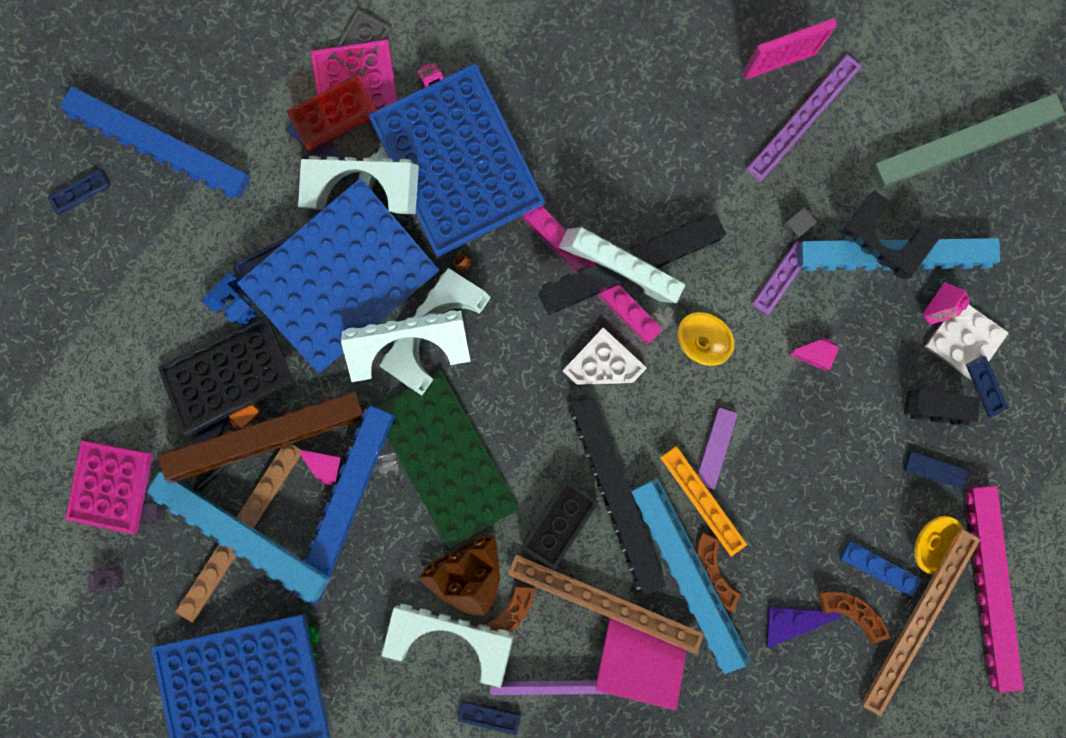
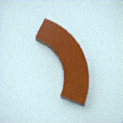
(707, 553)
(857, 610)
(515, 611)

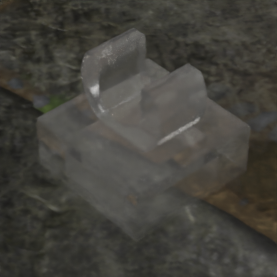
(662, 317)
(388, 463)

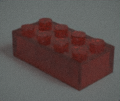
(332, 113)

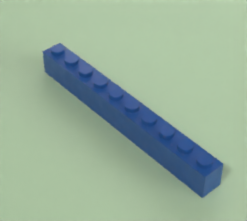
(152, 141)
(349, 491)

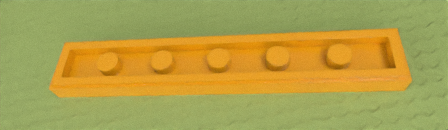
(703, 501)

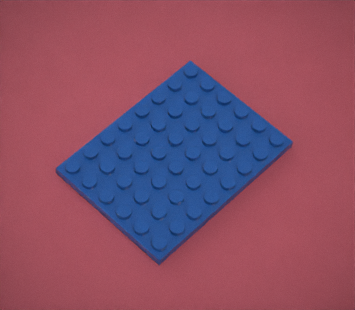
(465, 157)
(338, 274)
(243, 683)

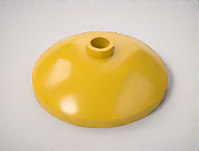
(705, 338)
(934, 542)

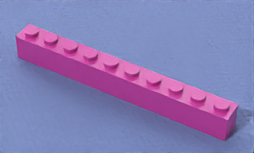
(616, 298)
(994, 589)

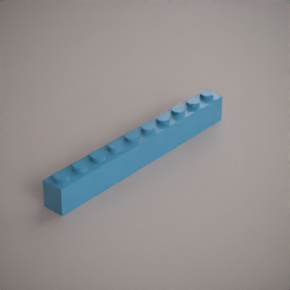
(945, 253)
(239, 536)
(691, 576)

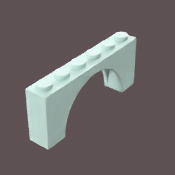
(320, 177)
(591, 247)
(449, 294)
(363, 343)
(491, 646)

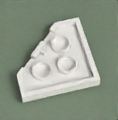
(604, 362)

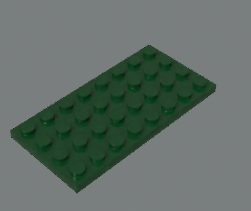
(447, 461)

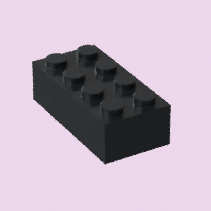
(559, 524)

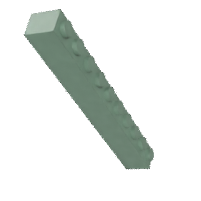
(967, 141)

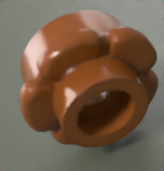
(462, 262)

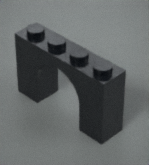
(862, 231)

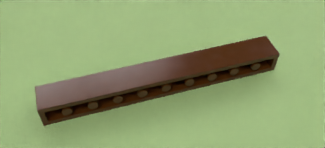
(260, 437)

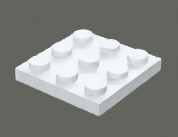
(966, 339)

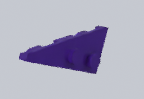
(789, 623)

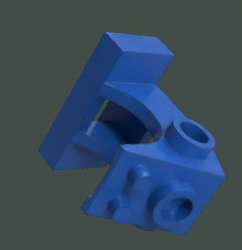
(239, 309)

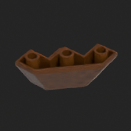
(466, 576)

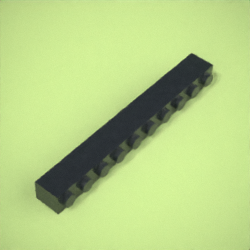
(656, 253)
(618, 496)

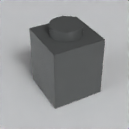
(800, 223)

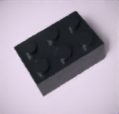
(942, 407)

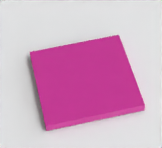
(788, 49)
(378, 79)
(109, 487)
(640, 666)

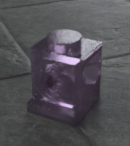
(151, 513)
(97, 576)

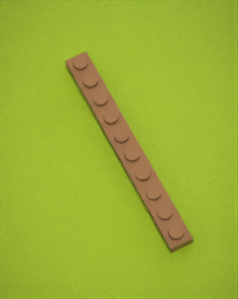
(251, 515)
(606, 604)
(920, 622)

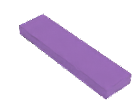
(778, 281)
(716, 447)

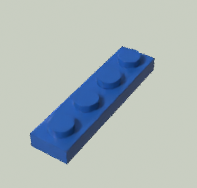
(880, 569)

